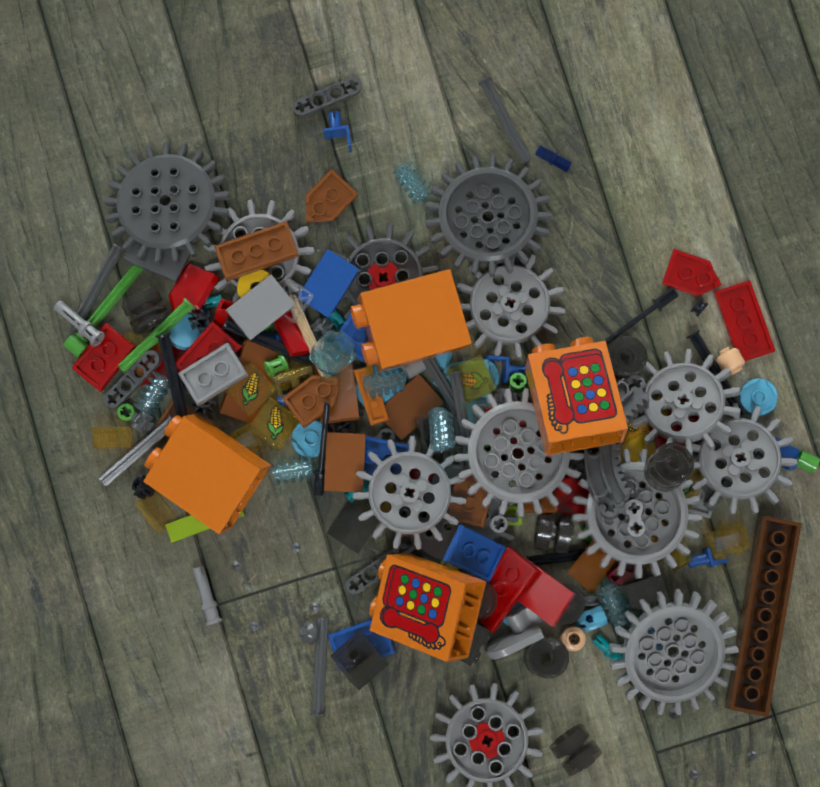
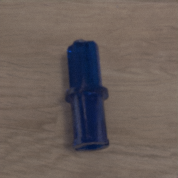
(553, 158)

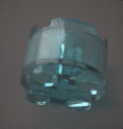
(333, 352)

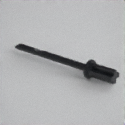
(658, 304)
(320, 472)

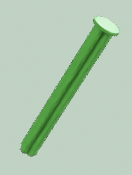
(113, 297)
(151, 340)

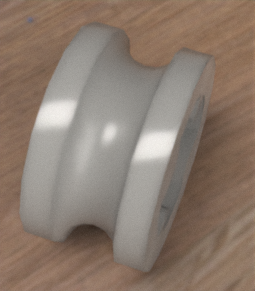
(496, 518)

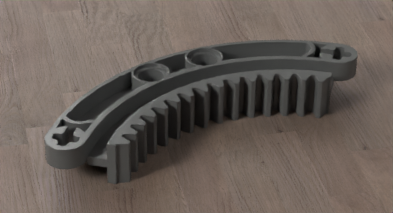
(604, 469)

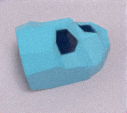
(592, 619)

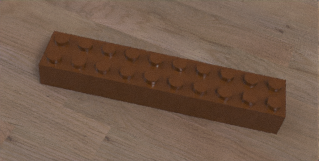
(763, 615)

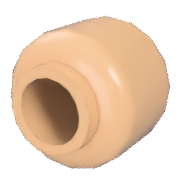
(730, 359)
(579, 640)

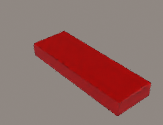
(291, 336)

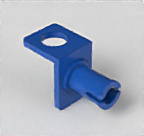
(336, 129)
(507, 369)
(705, 558)

